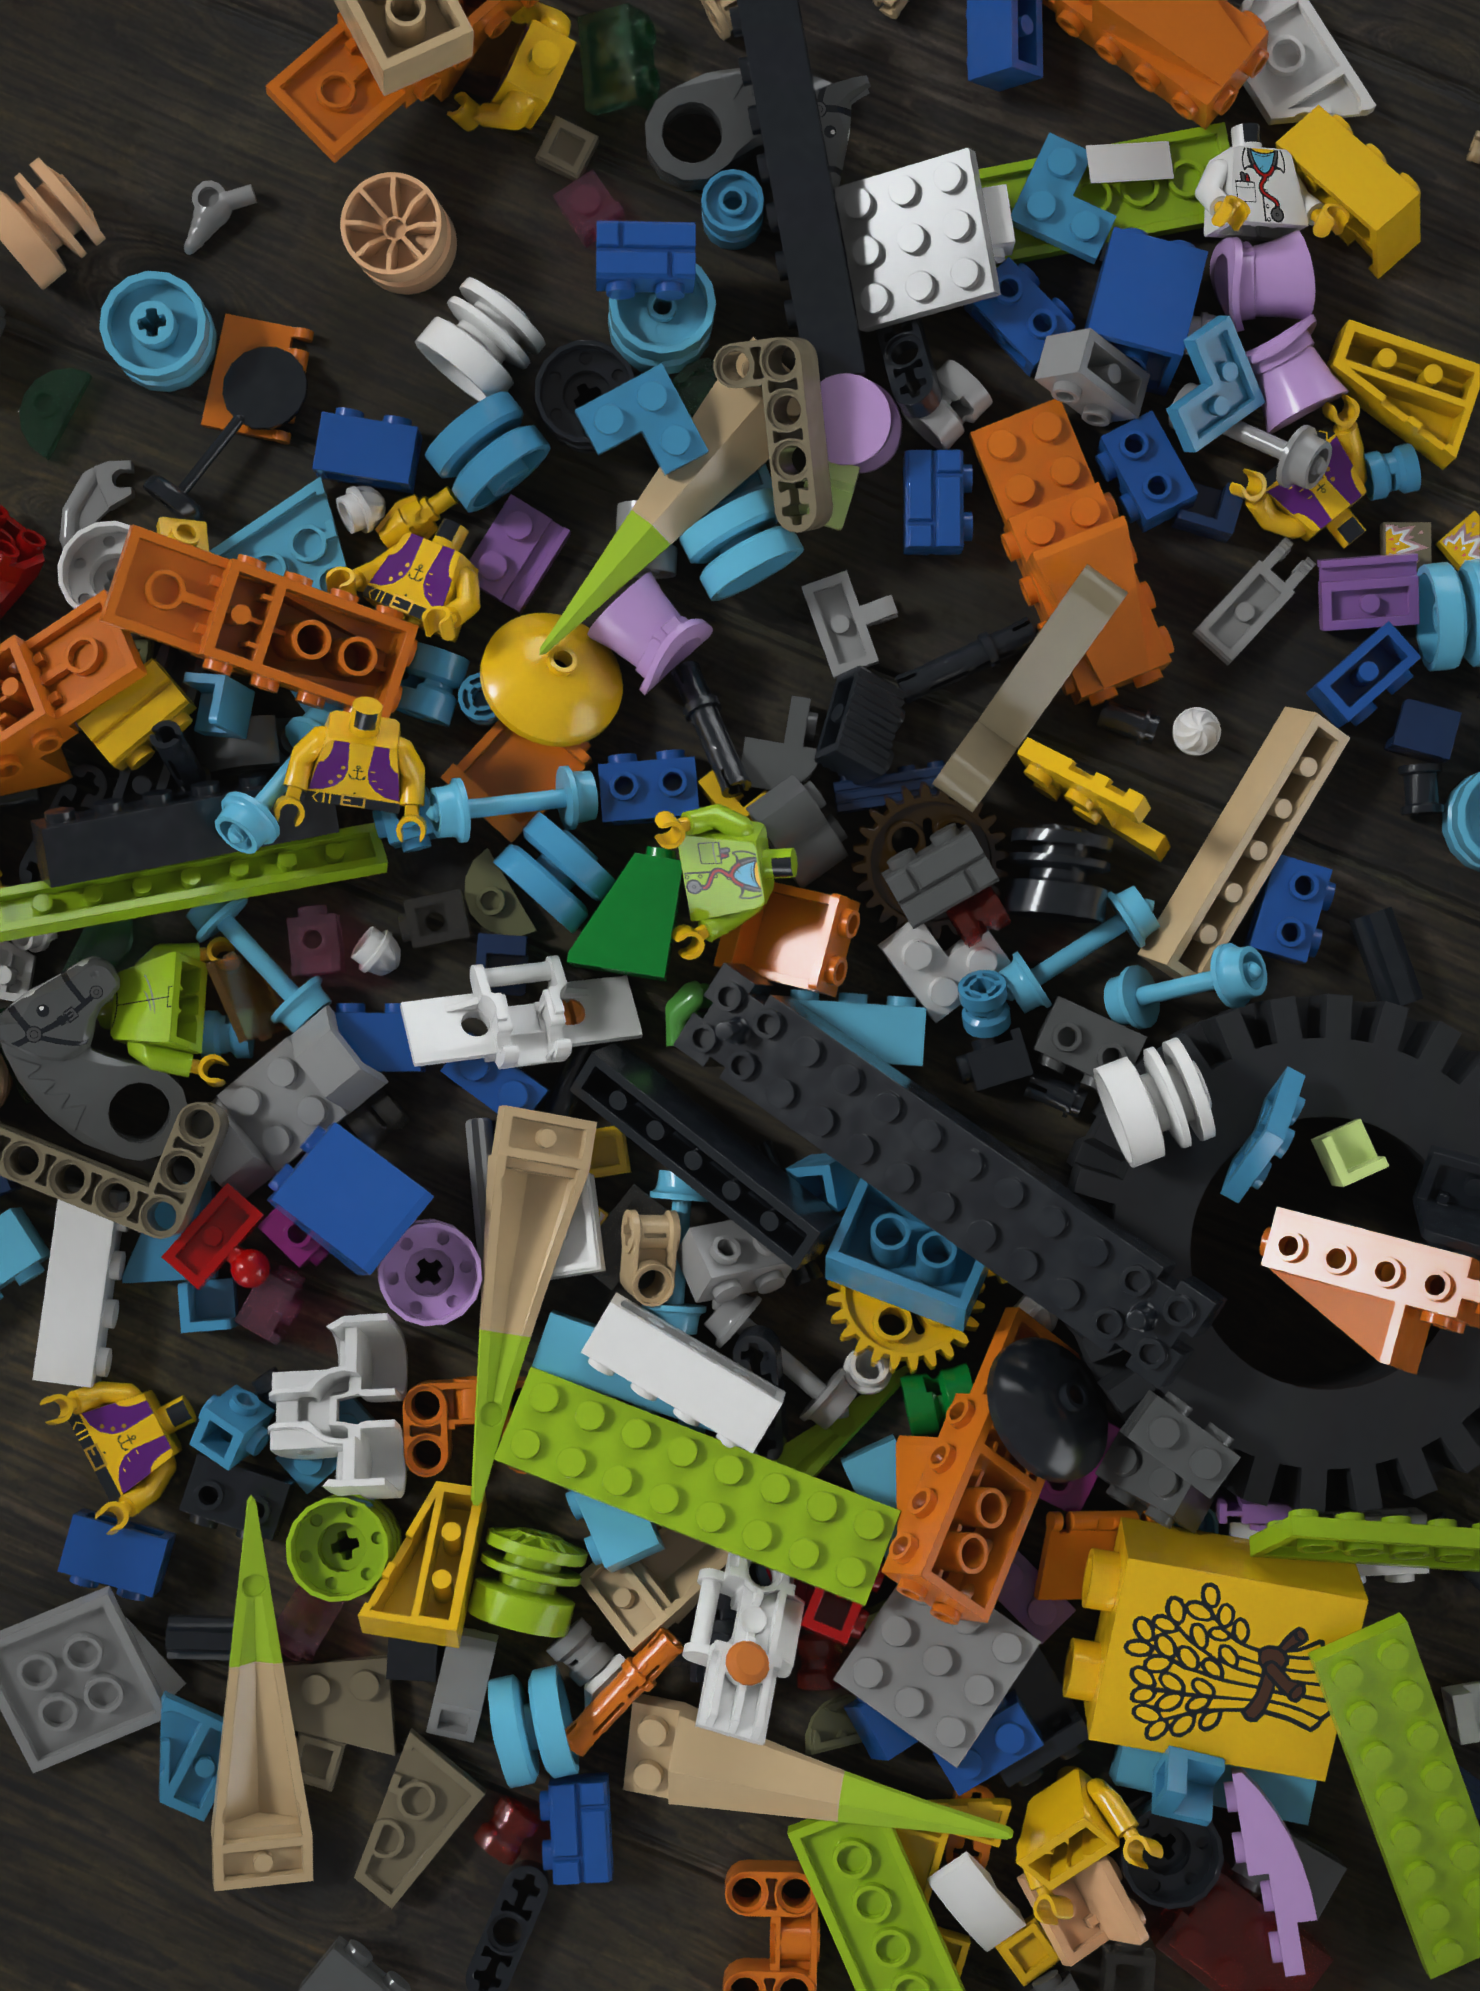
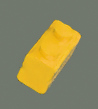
(125, 721)

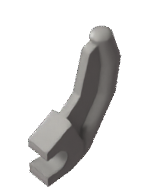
(95, 497)

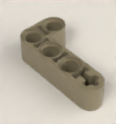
(782, 433)

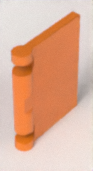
(239, 336)
(1067, 1549)

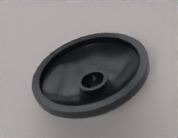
(1047, 1409)

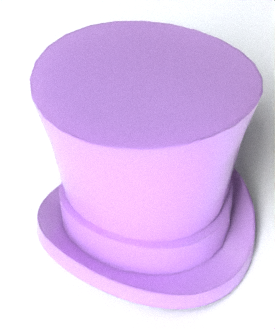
(1263, 278)
(1292, 376)
(859, 422)
(648, 631)

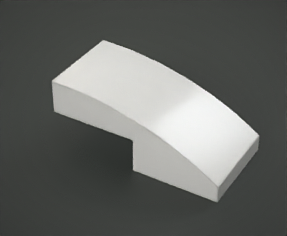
(976, 1902)

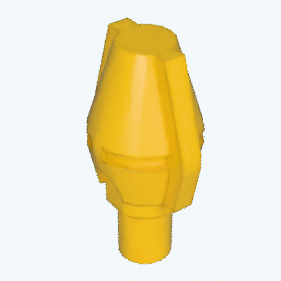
(414, 516)

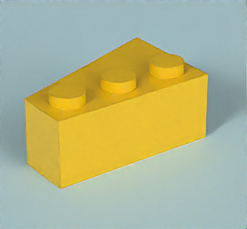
(1356, 176)
(1408, 387)
(432, 1574)

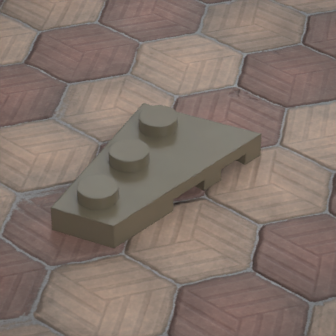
(344, 1701)
(418, 1816)

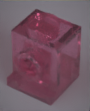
(326, 958)
(273, 1305)

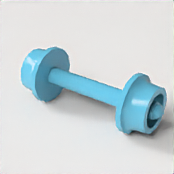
(452, 810)
(248, 820)
(1132, 914)
(1234, 975)
(299, 1003)
(675, 1311)

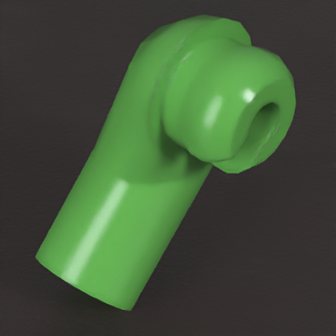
(681, 1006)

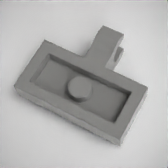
(844, 623)

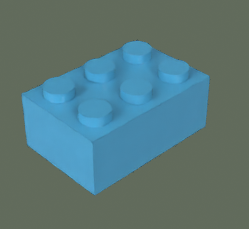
(902, 1260)

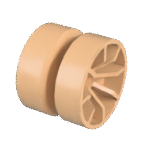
(398, 233)

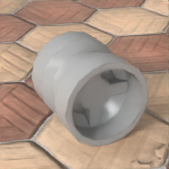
(580, 1652)

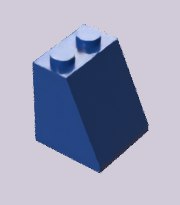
(1147, 300)
(348, 1198)

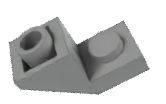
(462, 1686)

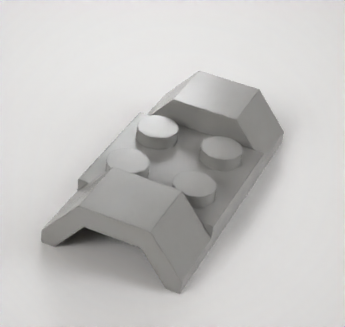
(283, 1098)

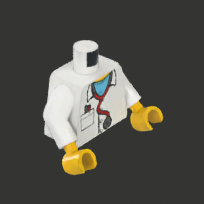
(1259, 194)

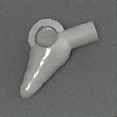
(213, 210)

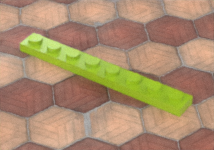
(297, 864)

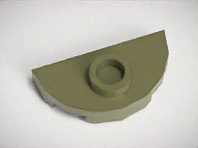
(493, 899)
(831, 1726)

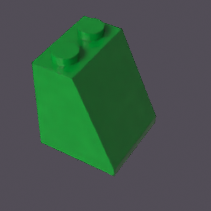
(635, 920)

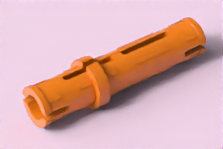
(636, 1676)

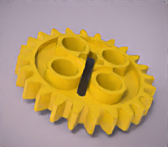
(862, 1316)

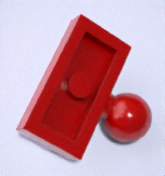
(217, 1238)

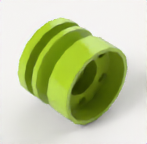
(317, 1557)
(526, 1587)

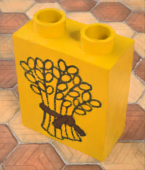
(1211, 1648)

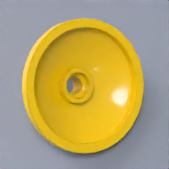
(540, 697)

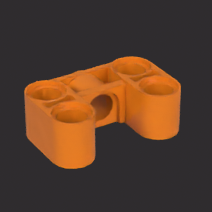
(456, 1409)
(792, 1925)

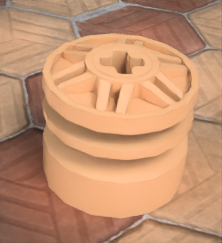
(44, 223)

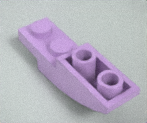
(1270, 1850)

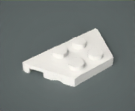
(1302, 66)

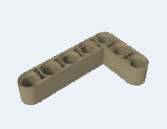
(1030, 688)
(101, 1178)

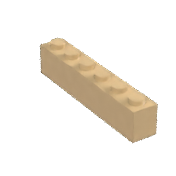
(1245, 842)

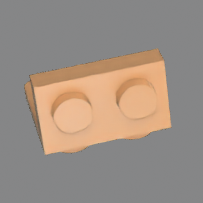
(1099, 1914)

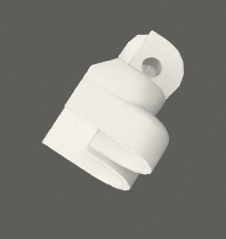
(307, 1409)

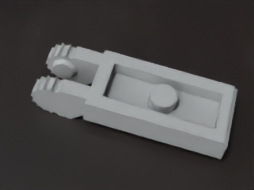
(1250, 605)

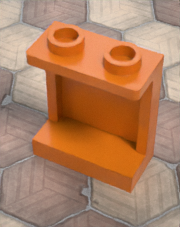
(513, 765)
(796, 939)

